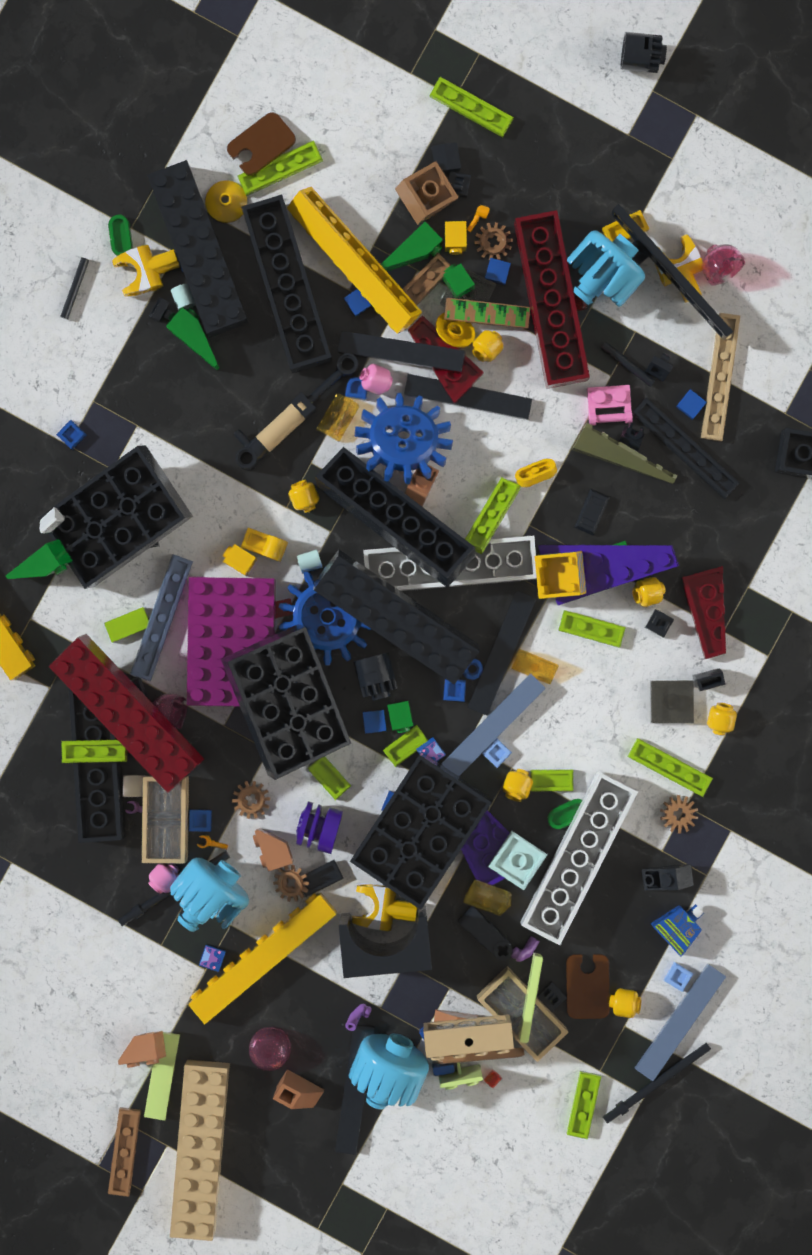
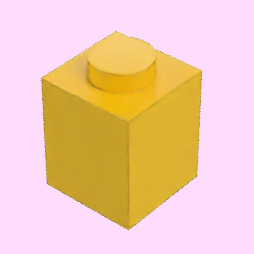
(455, 237)
(239, 559)

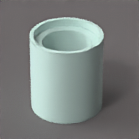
(183, 297)
(309, 561)

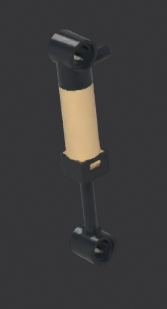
(298, 411)

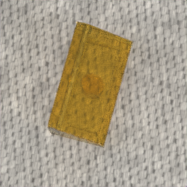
(338, 417)
(537, 666)
(488, 897)

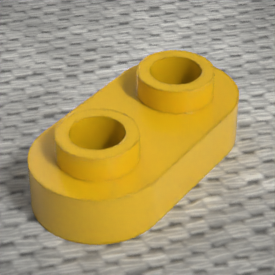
(536, 472)

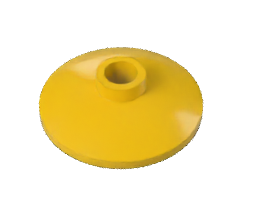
(228, 211)
(455, 332)

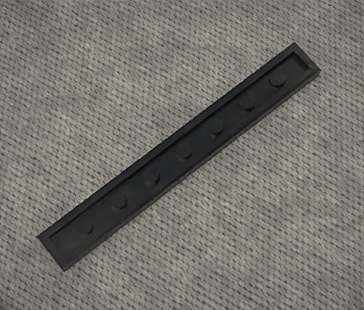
(671, 272)

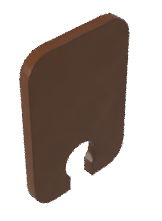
(266, 141)
(587, 992)

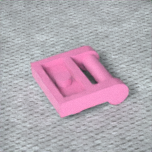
(607, 398)

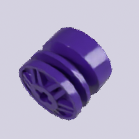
(319, 827)

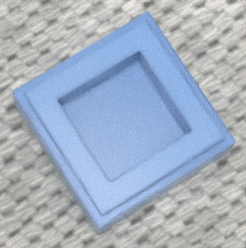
(496, 752)
(678, 976)

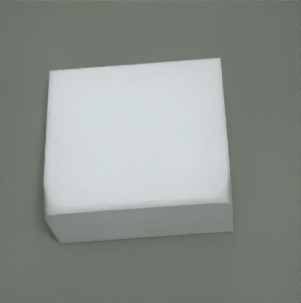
(51, 521)
(133, 785)

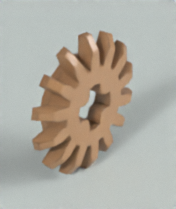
(490, 233)
(243, 803)
(674, 806)
(283, 881)

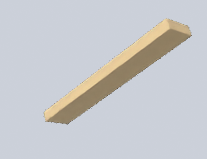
(720, 381)

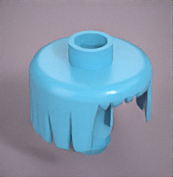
(606, 268)
(206, 891)
(391, 1070)

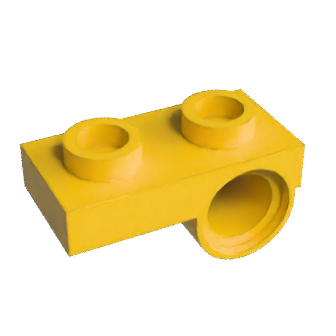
(264, 544)

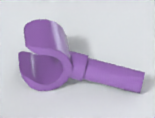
(137, 808)

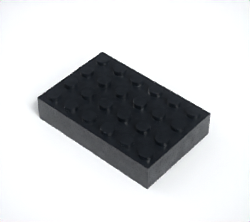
(118, 516)
(286, 701)
(421, 830)

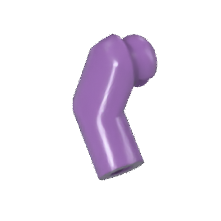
(527, 951)
(354, 1017)

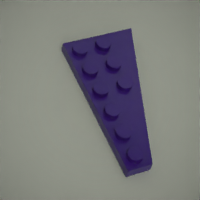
(615, 564)
(483, 846)

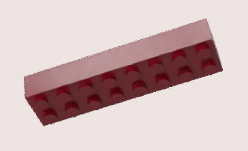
(551, 299)
(126, 712)

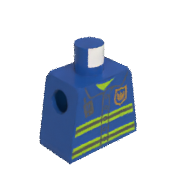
(679, 927)

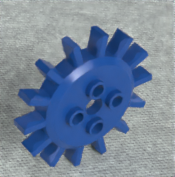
(386, 445)
(334, 636)

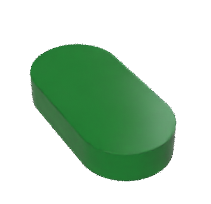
(120, 234)
(563, 815)

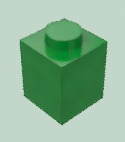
(458, 280)
(400, 716)

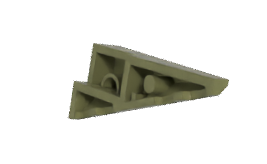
(607, 449)

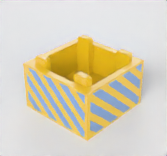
(560, 574)

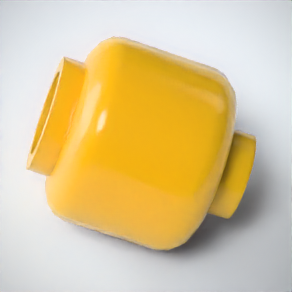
(487, 346)
(304, 496)
(648, 591)
(722, 718)
(517, 785)
(625, 1003)

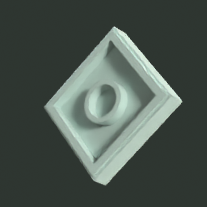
(517, 860)

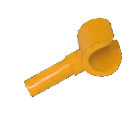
(482, 211)
(209, 842)

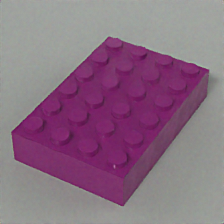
(223, 620)

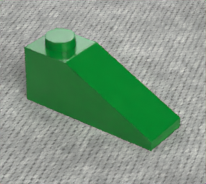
(415, 248)
(190, 332)
(45, 561)

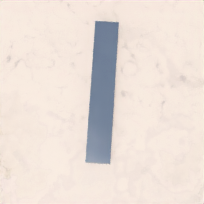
(161, 617)
(493, 725)
(680, 1022)

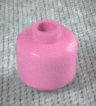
(376, 379)
(163, 877)

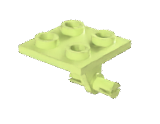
(466, 1075)

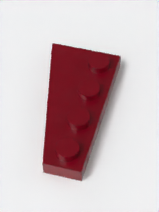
(454, 382)
(707, 608)

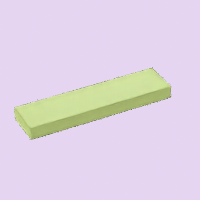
(530, 999)
(162, 1079)

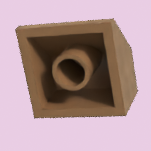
(426, 192)

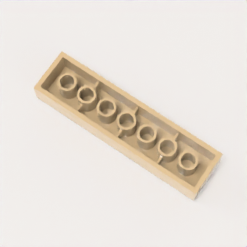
(199, 1150)

